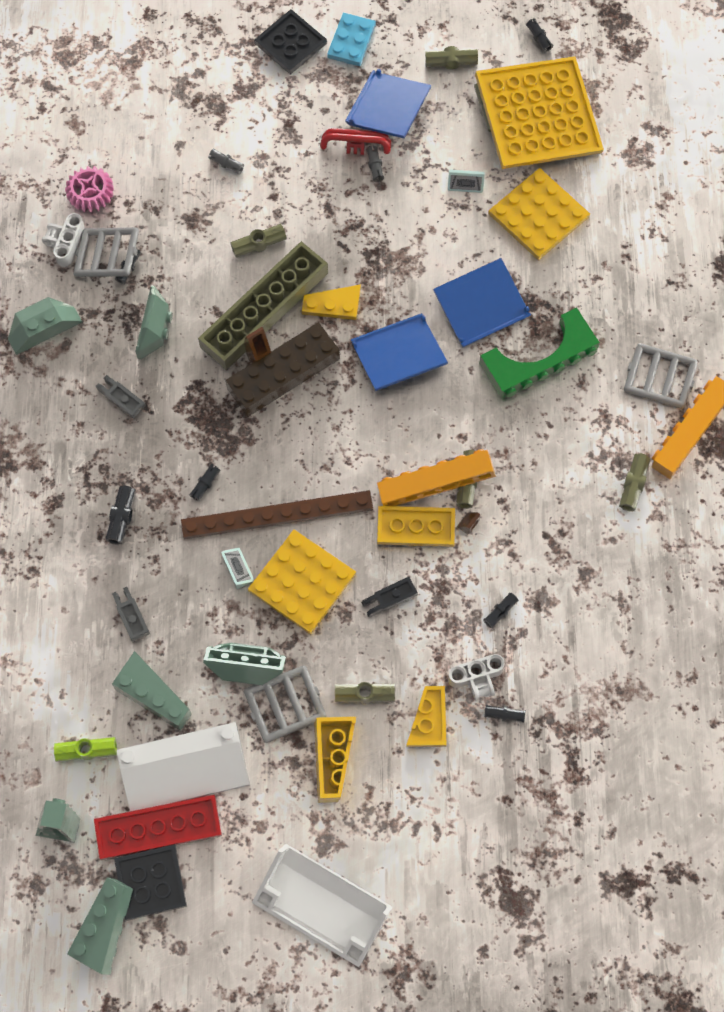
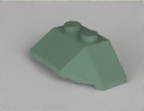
(41, 323)
(154, 324)
(244, 663)

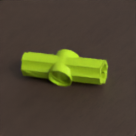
(72, 750)

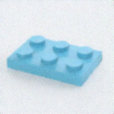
(351, 39)

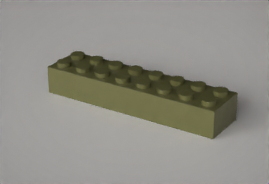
(263, 304)

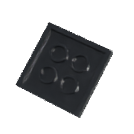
(290, 41)
(154, 881)

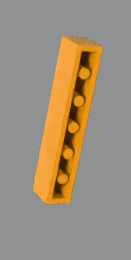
(691, 429)
(436, 479)

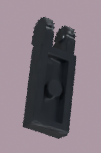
(391, 596)

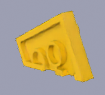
(333, 303)
(430, 720)

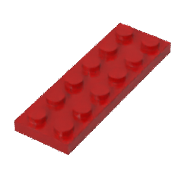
(157, 827)

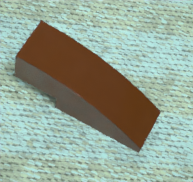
(256, 345)

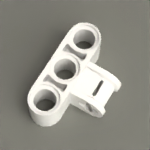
(57, 236)
(479, 684)

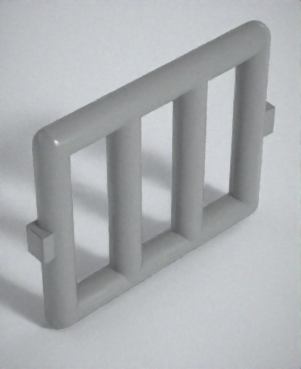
(110, 271)
(664, 397)
(302, 720)

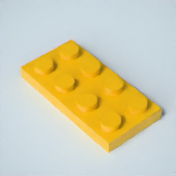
(416, 526)

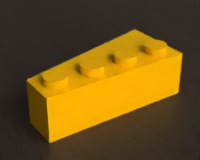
(332, 750)

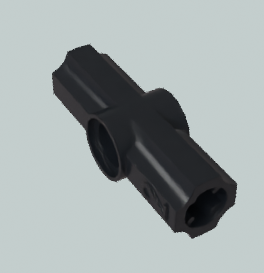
(120, 515)

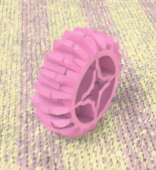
(88, 182)

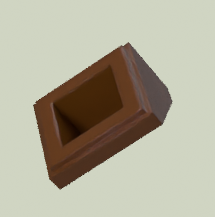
(469, 522)

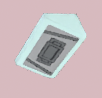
(466, 181)
(237, 567)

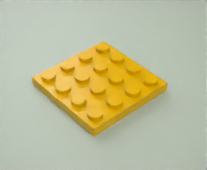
(539, 213)
(302, 581)

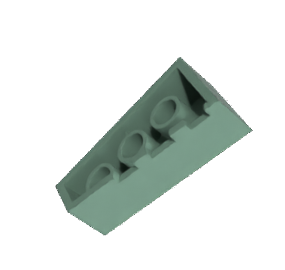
(58, 821)
(100, 931)

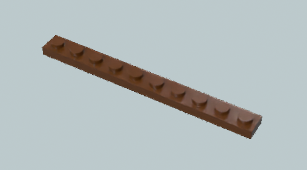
(276, 514)

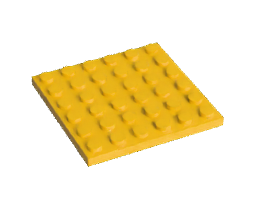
(538, 112)

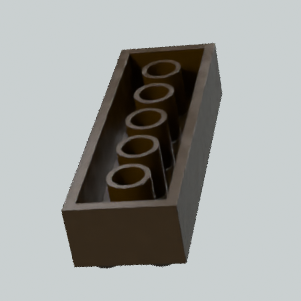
(283, 369)

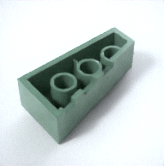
(148, 690)

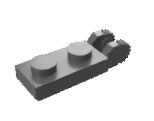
(121, 397)
(131, 616)

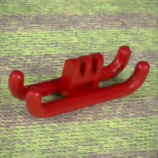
(356, 139)

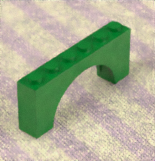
(510, 375)

